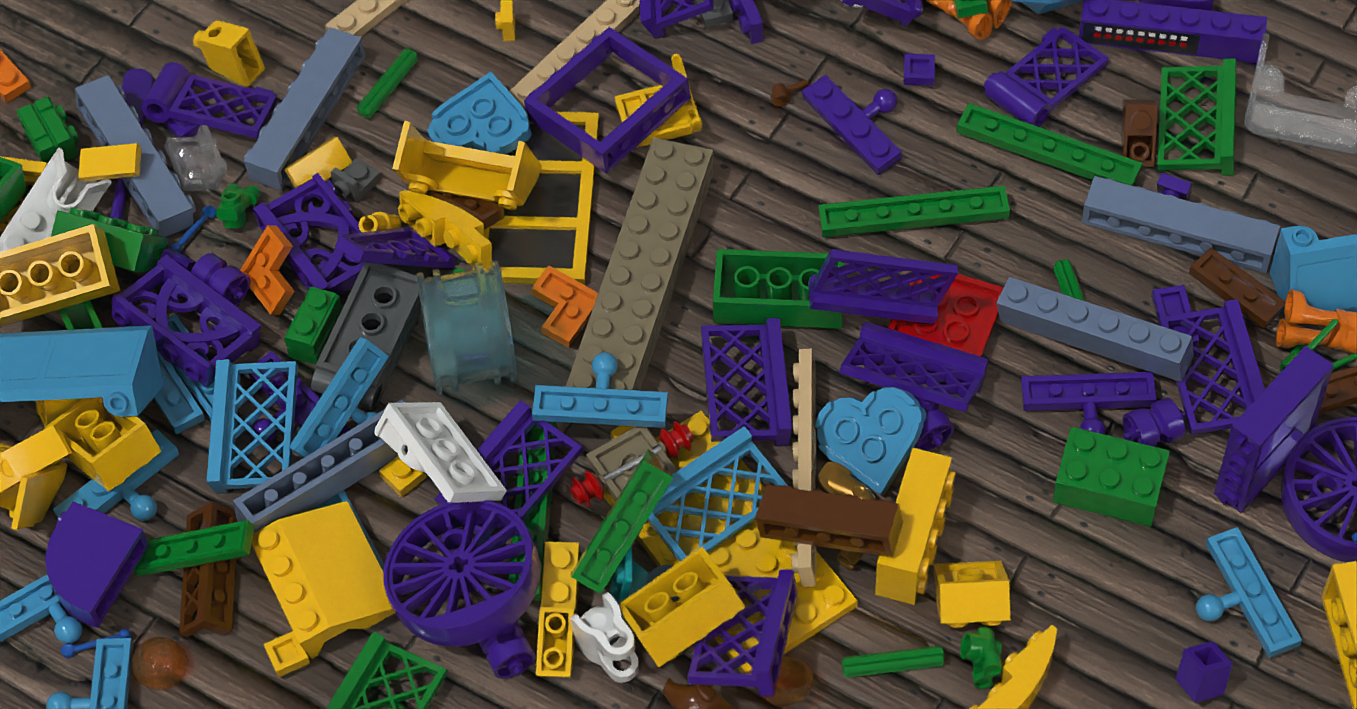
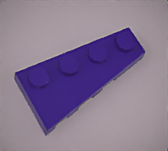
(394, 247)

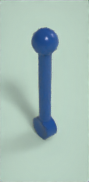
(207, 212)
(69, 650)

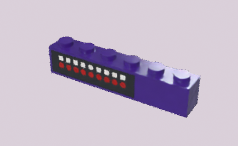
(1172, 29)

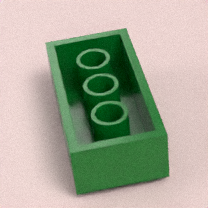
(768, 285)

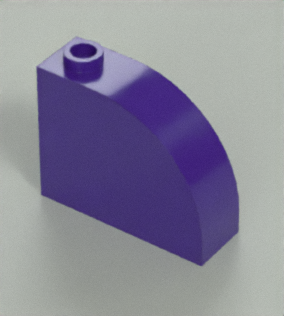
(91, 560)

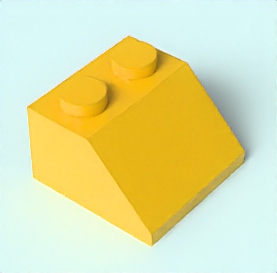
(972, 593)

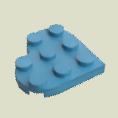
(481, 118)
(871, 434)

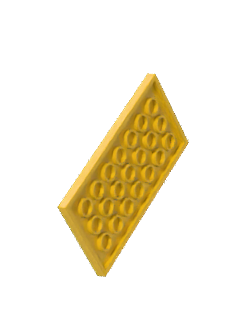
(746, 551)

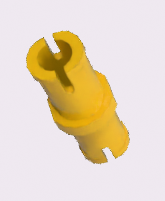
(379, 221)

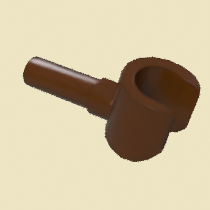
(781, 93)

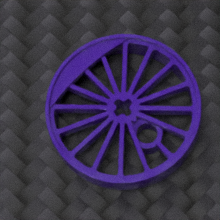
(1340, 479)
(462, 572)

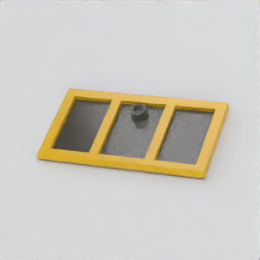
(555, 217)

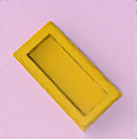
(320, 161)
(110, 162)

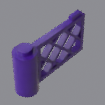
(174, 91)
(1024, 97)

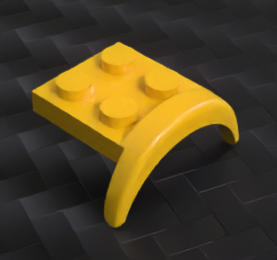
(681, 123)

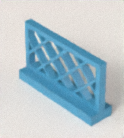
(225, 418)
(703, 470)

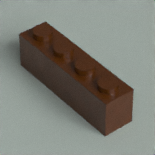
(829, 520)

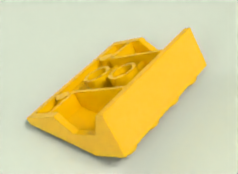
(323, 574)

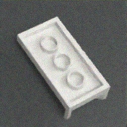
(54, 190)
(440, 450)

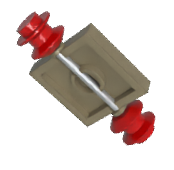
(620, 457)

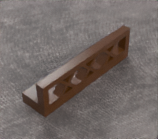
(215, 589)

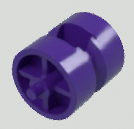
(224, 279)
(1158, 424)
(936, 427)
(508, 652)

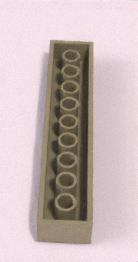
(645, 264)

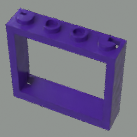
(630, 131)
(1271, 428)

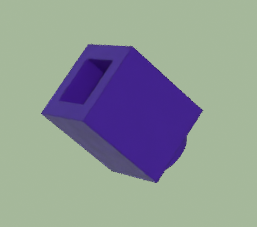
(1204, 671)

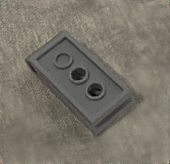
(383, 311)

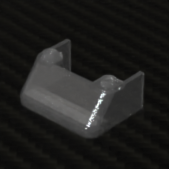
(1299, 117)

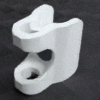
(606, 638)

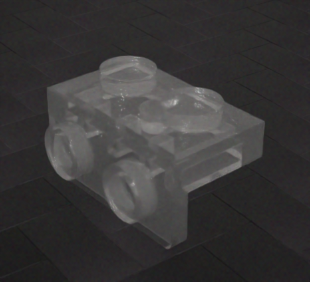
(197, 161)

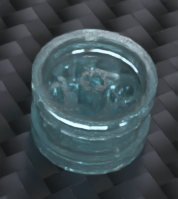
(467, 327)

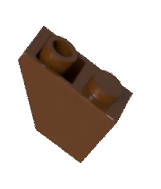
(1139, 130)

